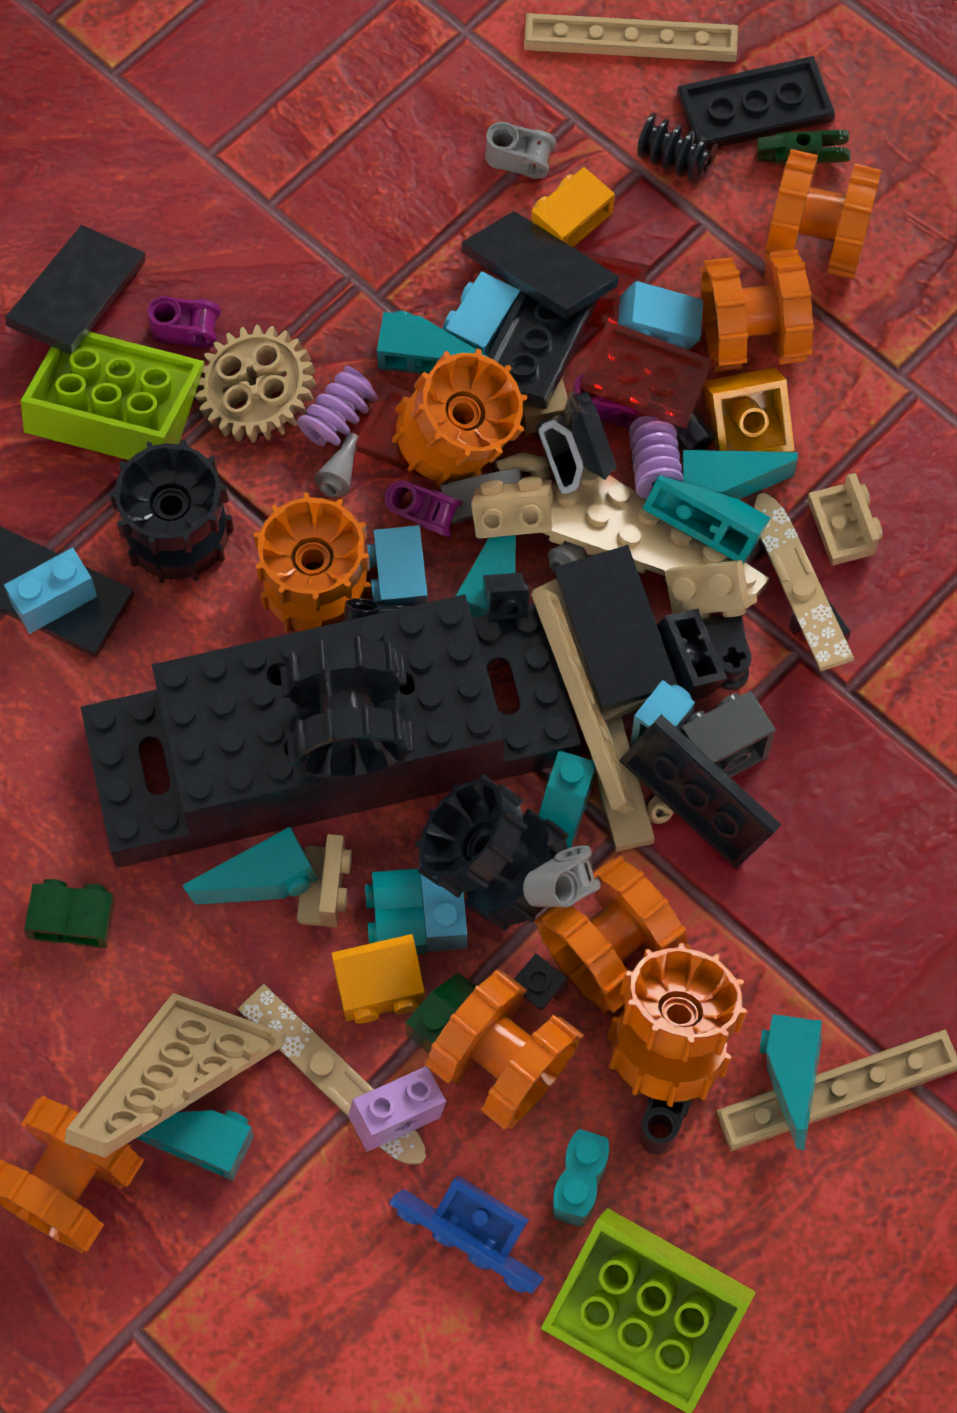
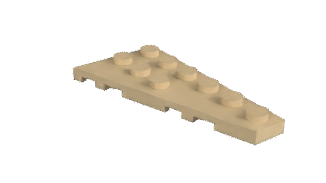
(611, 515)
(168, 1067)

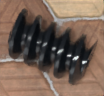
(674, 150)

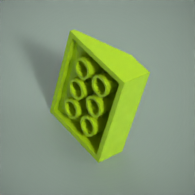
(111, 396)
(648, 1310)

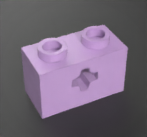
(396, 1108)

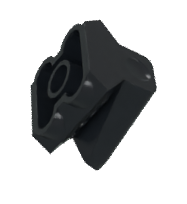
(576, 442)

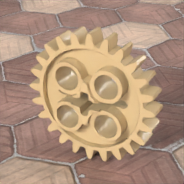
(249, 355)

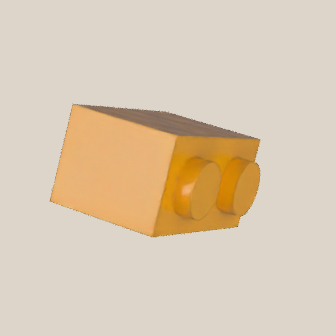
(574, 207)

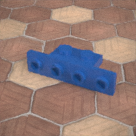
(475, 1225)

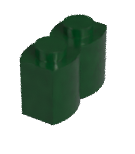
(70, 914)

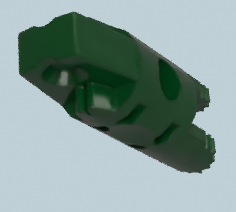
(778, 147)

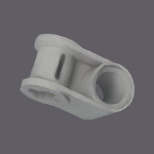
(519, 150)
(562, 879)

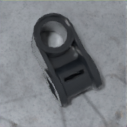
(732, 649)
(660, 1113)

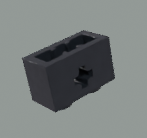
(691, 653)

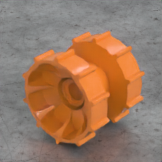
(823, 212)
(776, 308)
(477, 392)
(308, 533)
(593, 949)
(676, 1024)
(486, 1036)
(51, 1191)

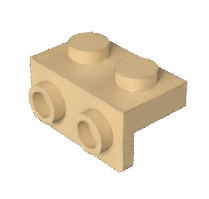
(512, 507)
(845, 521)
(709, 589)
(325, 897)

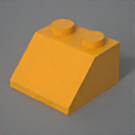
(750, 412)
(379, 979)

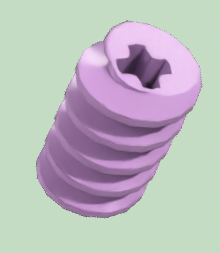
(336, 407)
(653, 453)

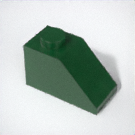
(435, 1011)

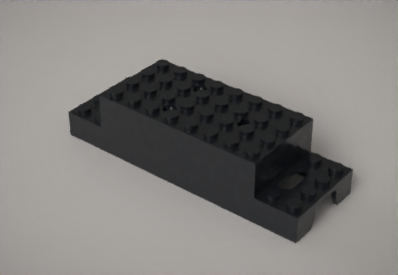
(229, 726)

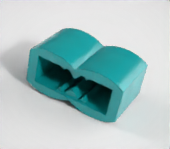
(397, 907)
(583, 1170)

